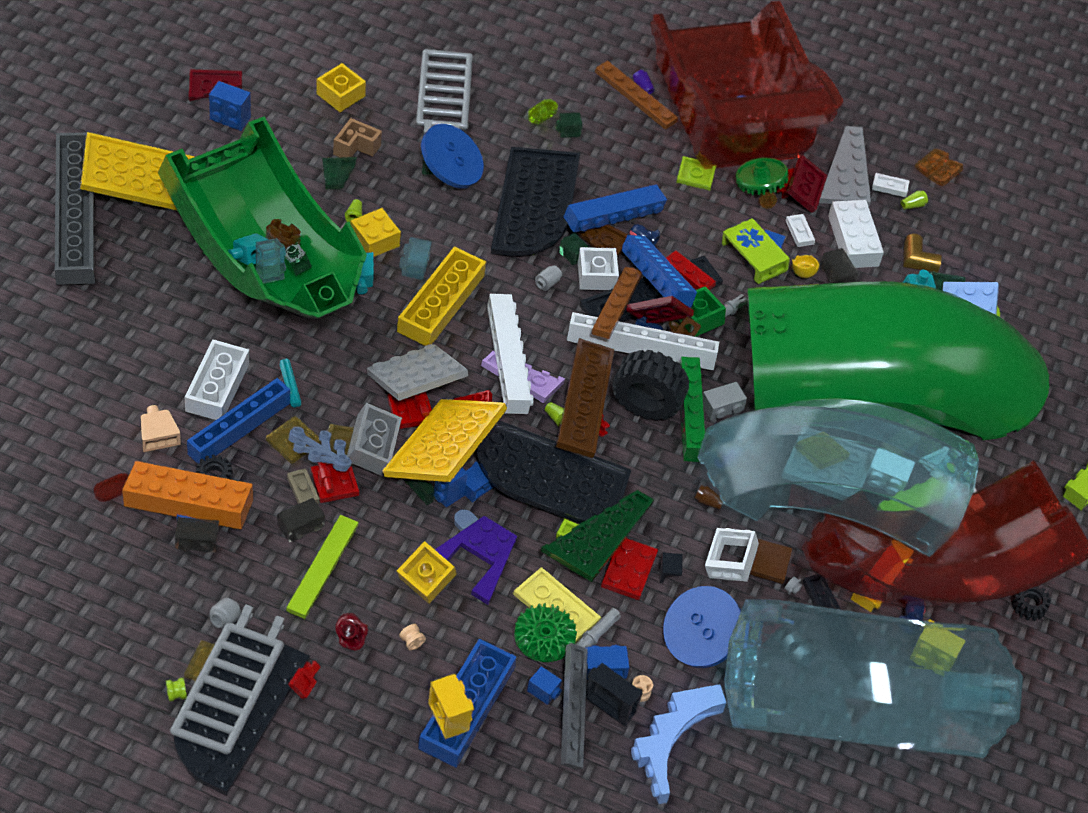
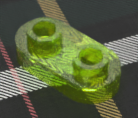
(542, 111)

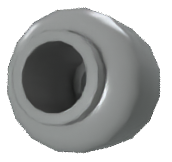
(225, 611)

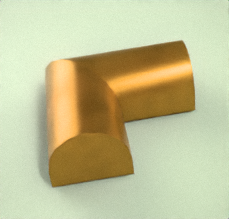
(916, 259)

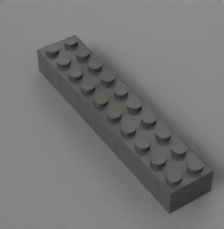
(73, 214)

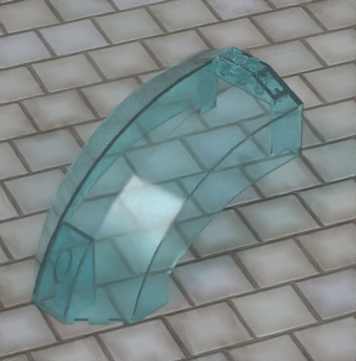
(846, 463)
(870, 679)

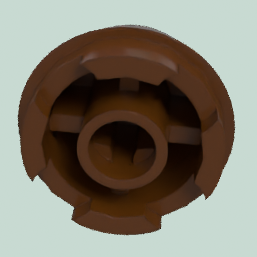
(285, 234)

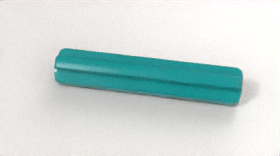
(290, 382)

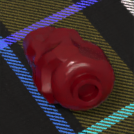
(351, 631)

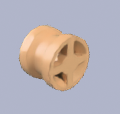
(412, 637)
(644, 683)

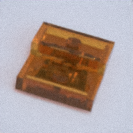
(939, 167)

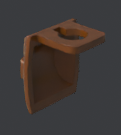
(677, 328)

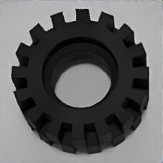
(215, 464)
(1028, 610)

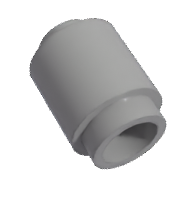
(548, 278)

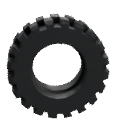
(651, 384)

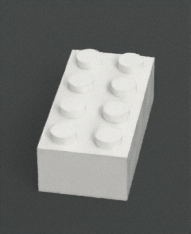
(856, 232)
(217, 380)

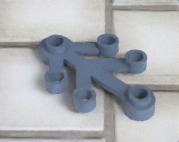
(340, 461)

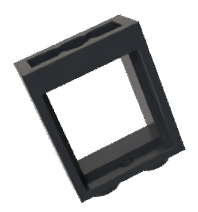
(613, 694)

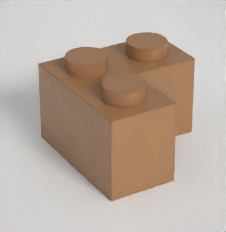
(356, 137)

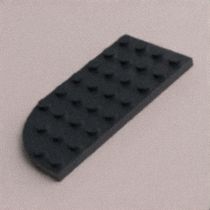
(534, 200)
(548, 476)
(218, 769)

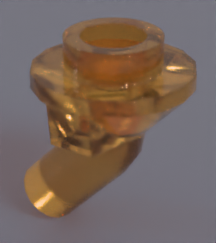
(768, 200)

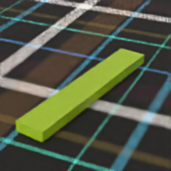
(322, 567)

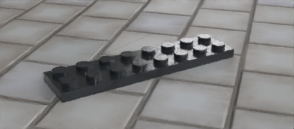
(644, 291)

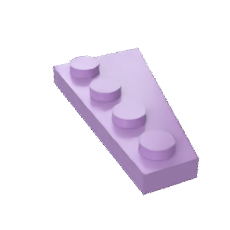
(542, 384)

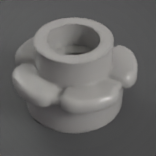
(793, 586)

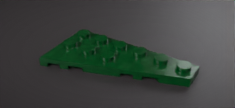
(598, 538)

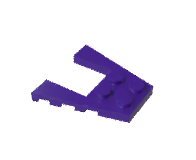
(487, 542)

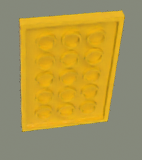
(124, 170)
(445, 440)

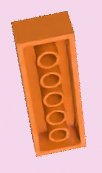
(187, 494)

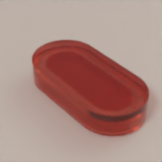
(110, 488)

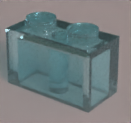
(416, 258)
(270, 260)

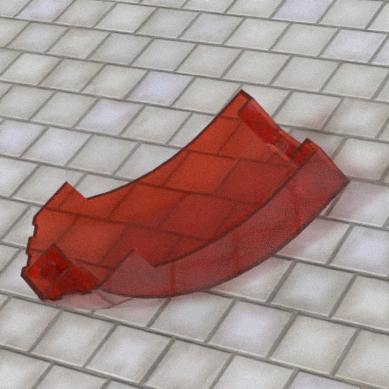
(1005, 544)

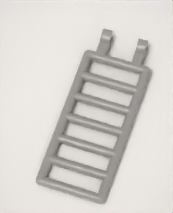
(423, 87)
(252, 696)

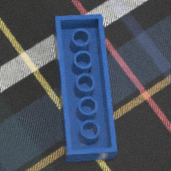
(484, 679)

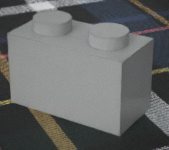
(723, 401)

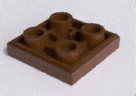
(771, 561)

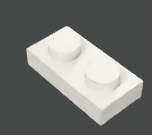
(890, 185)
(800, 230)

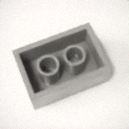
(373, 438)

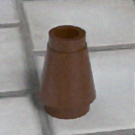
(708, 497)

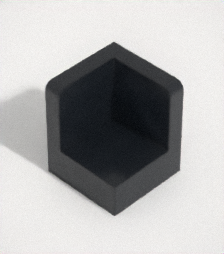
(671, 565)

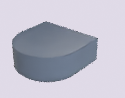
(464, 519)

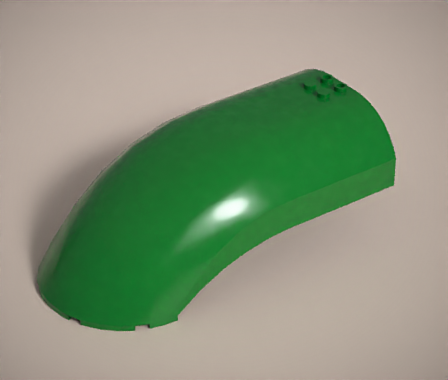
(895, 349)

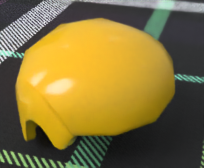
(805, 266)

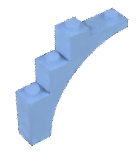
(684, 711)

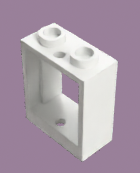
(731, 570)

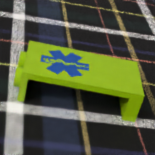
(757, 249)

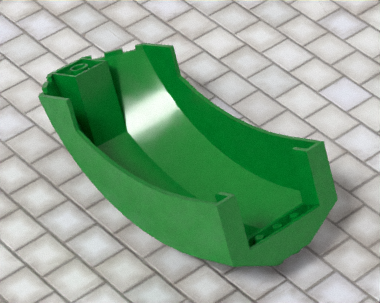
(239, 194)

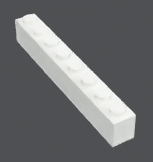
(633, 337)
(509, 354)

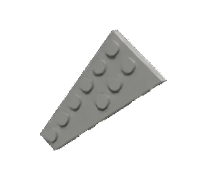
(848, 172)

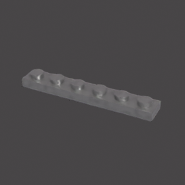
(574, 707)

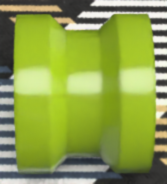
(176, 689)

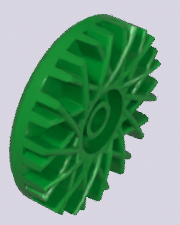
(762, 175)
(544, 633)

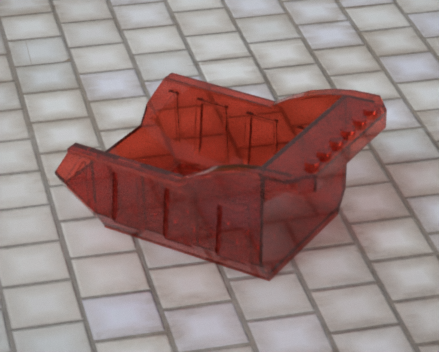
(750, 59)

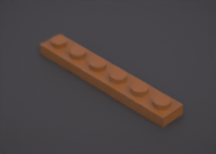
(636, 95)
(617, 303)

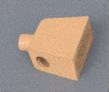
(158, 429)

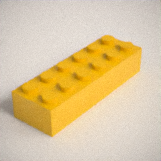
(441, 296)

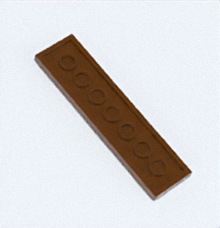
(585, 398)

